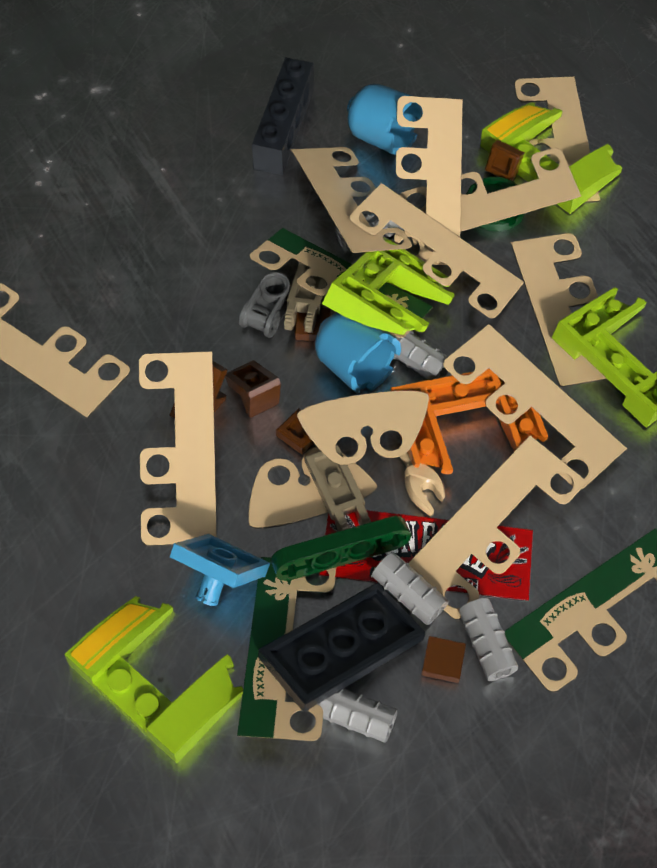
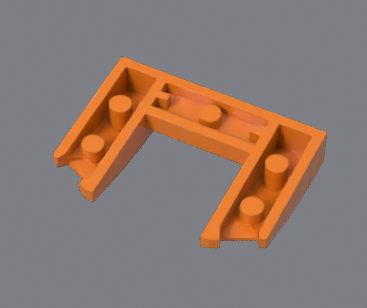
(451, 396)

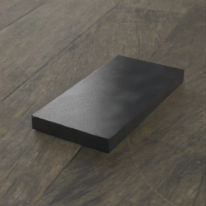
(340, 646)

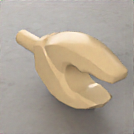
(421, 479)

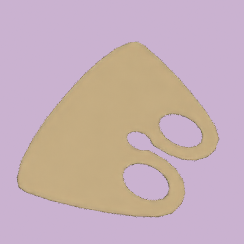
(381, 411)
(293, 502)

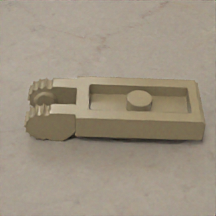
(304, 301)
(337, 489)

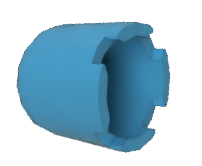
(374, 118)
(356, 352)

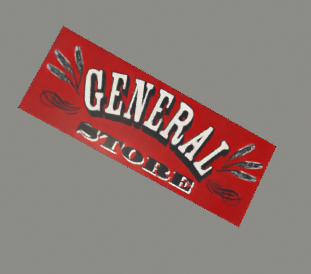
(511, 584)

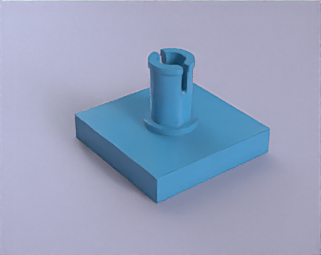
(220, 565)

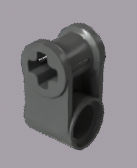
(266, 309)

